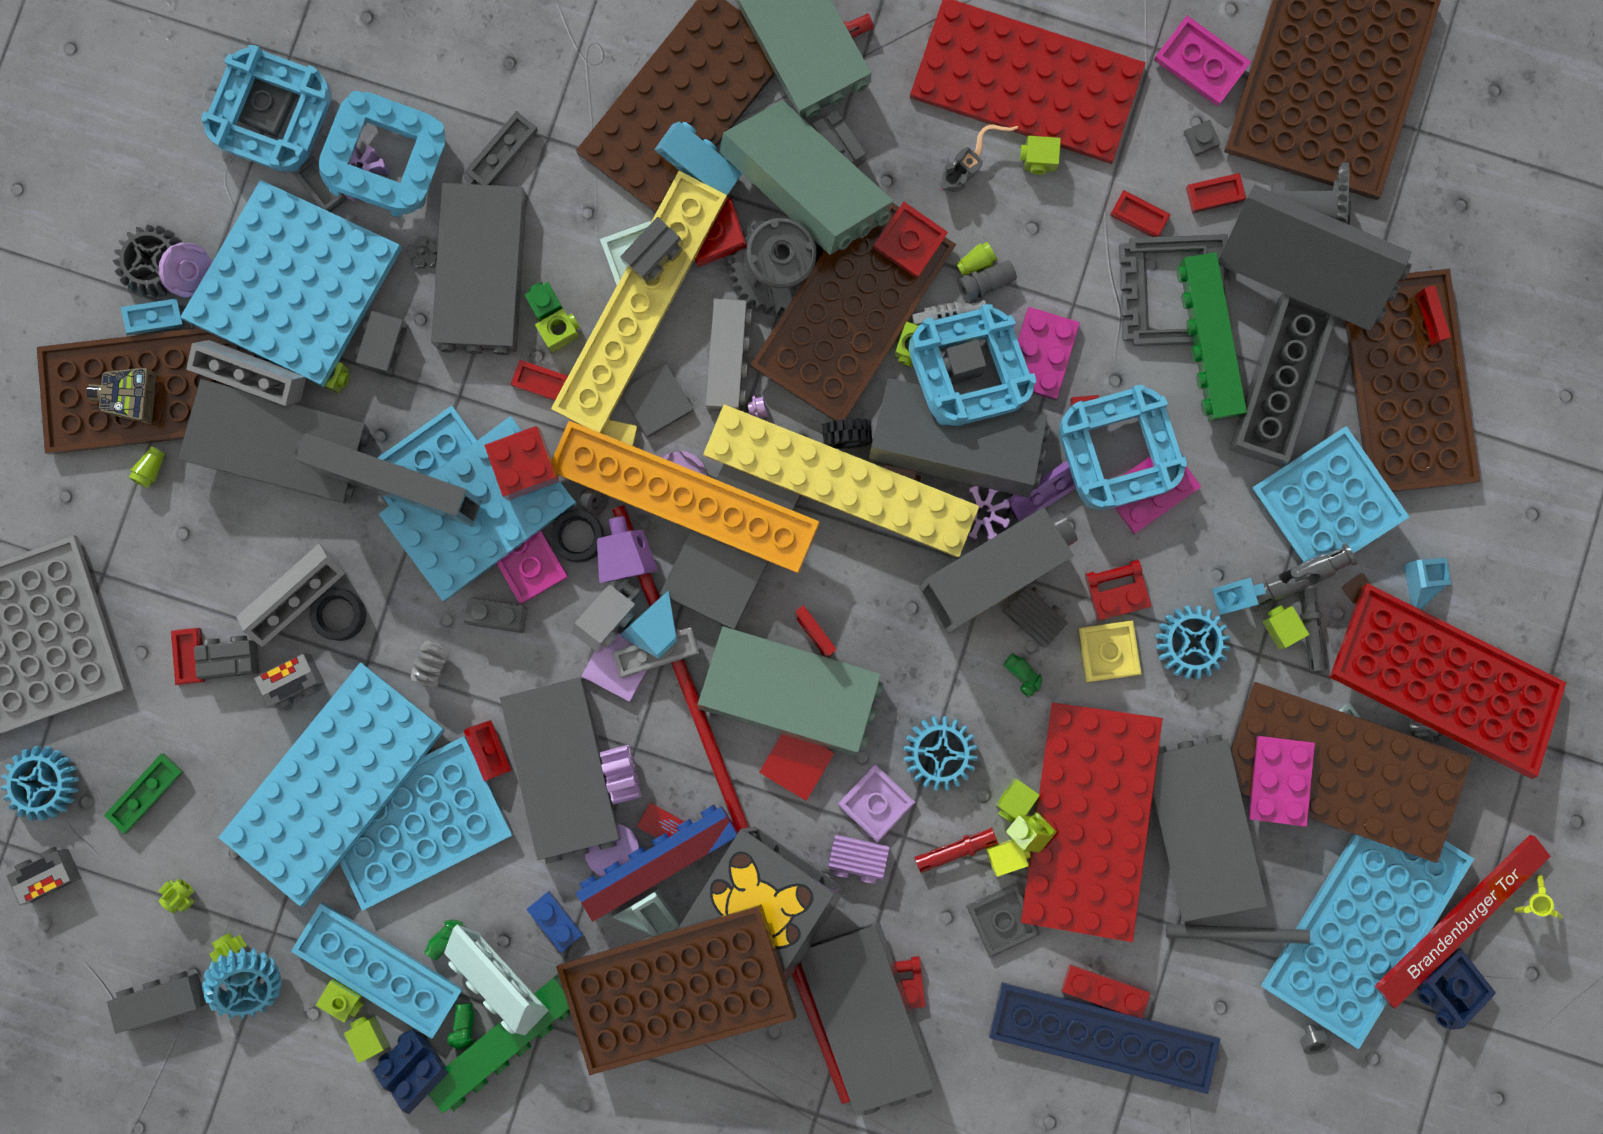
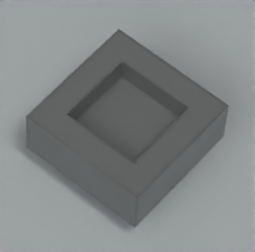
(1202, 138)

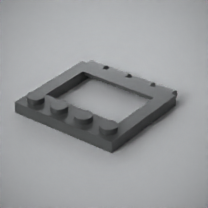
(1134, 280)

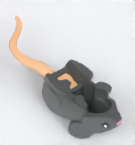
(966, 163)

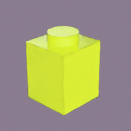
(1007, 857)

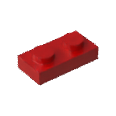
(487, 750)

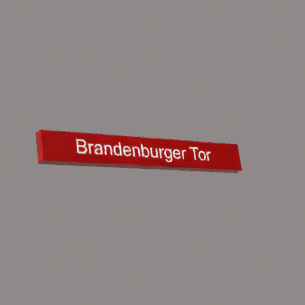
(1462, 921)

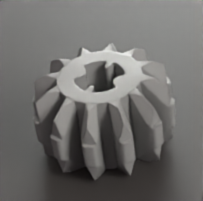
(430, 664)

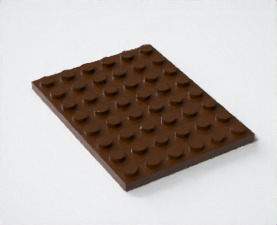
(1332, 87)

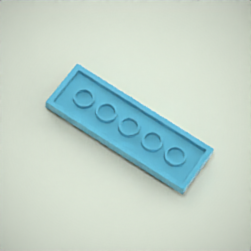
(377, 970)

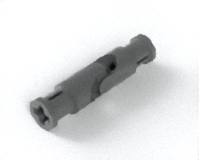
(1305, 575)

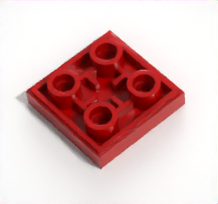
(796, 765)

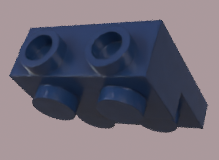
(1455, 991)
(410, 1070)

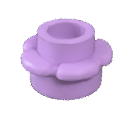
(758, 407)

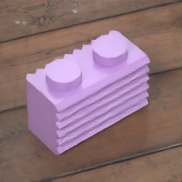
(858, 858)

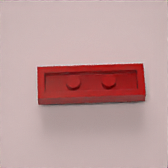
(1105, 991)

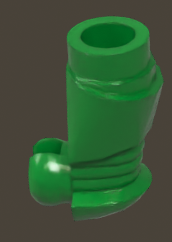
(1022, 671)
(438, 943)
(462, 1027)

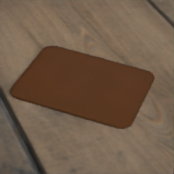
(1354, 587)

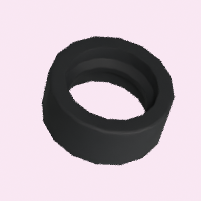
(561, 523)
(317, 611)

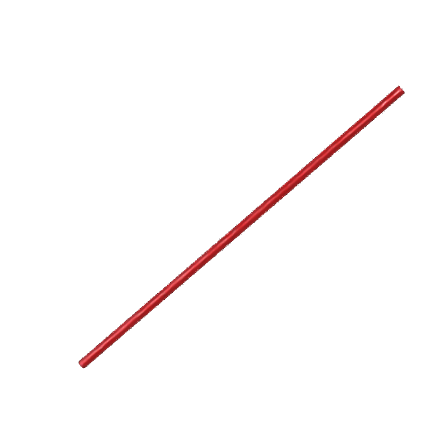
(737, 816)

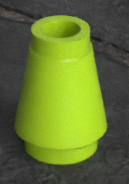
(977, 259)
(147, 468)

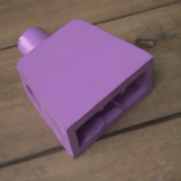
(623, 553)

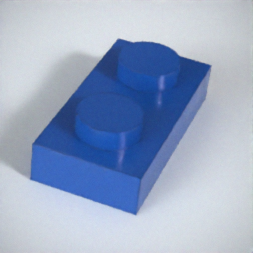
(554, 921)

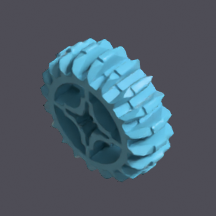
(1202, 651)
(943, 730)
(32, 804)
(240, 975)

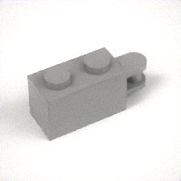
(607, 615)

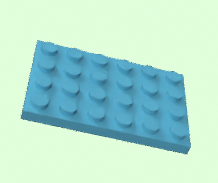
(456, 553)
(426, 826)

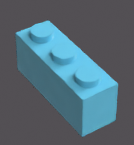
(697, 157)

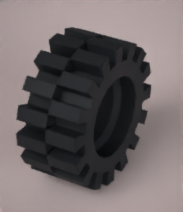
(847, 433)

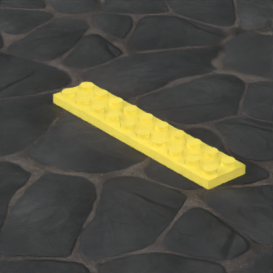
(637, 310)
(841, 481)

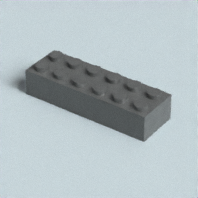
(1282, 381)

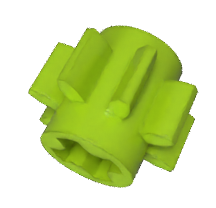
(176, 895)
(224, 944)

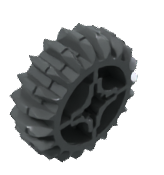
(133, 271)

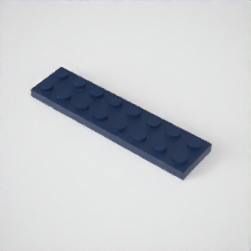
(1104, 1037)

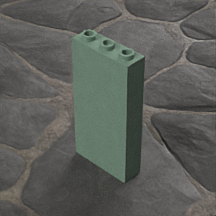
(807, 51)
(806, 176)
(790, 691)

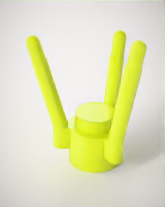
(1540, 903)

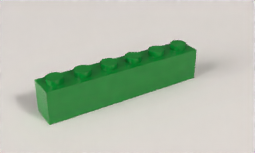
(1211, 337)
(494, 1049)

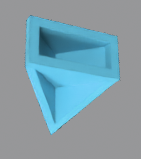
(1426, 579)
(653, 628)

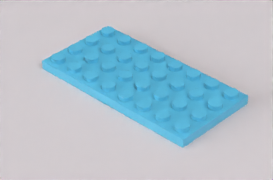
(331, 784)
(1360, 927)

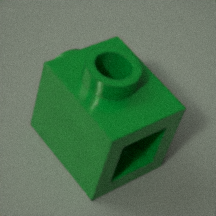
(543, 300)

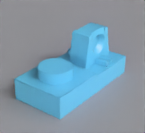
(151, 317)
(1237, 595)

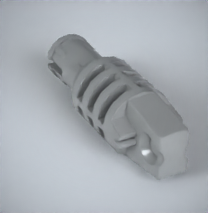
(946, 310)

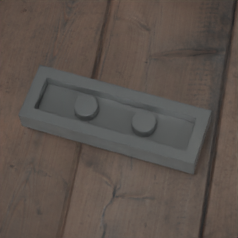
(501, 150)

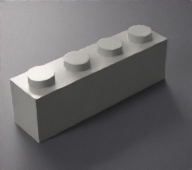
(727, 354)
(246, 372)
(290, 595)

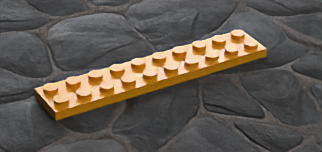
(684, 497)

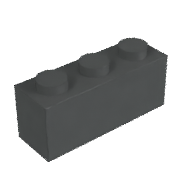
(155, 1001)

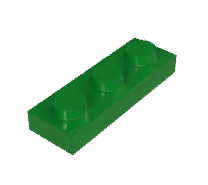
(144, 793)

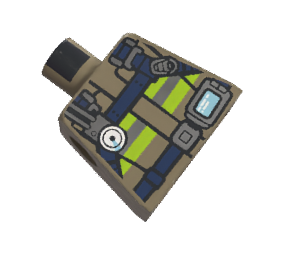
(126, 394)

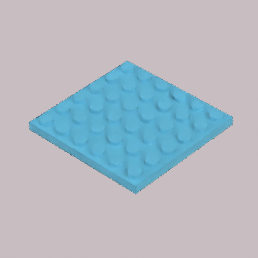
(291, 283)

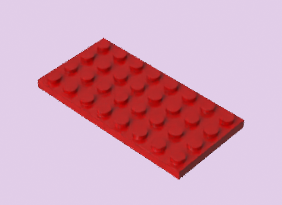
(1027, 79)
(1449, 681)
(1100, 803)

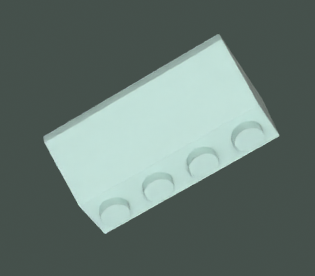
(494, 980)

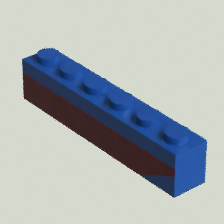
(657, 863)

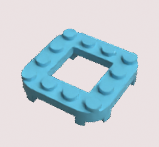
(232, 94)
(343, 137)
(958, 409)
(1158, 435)

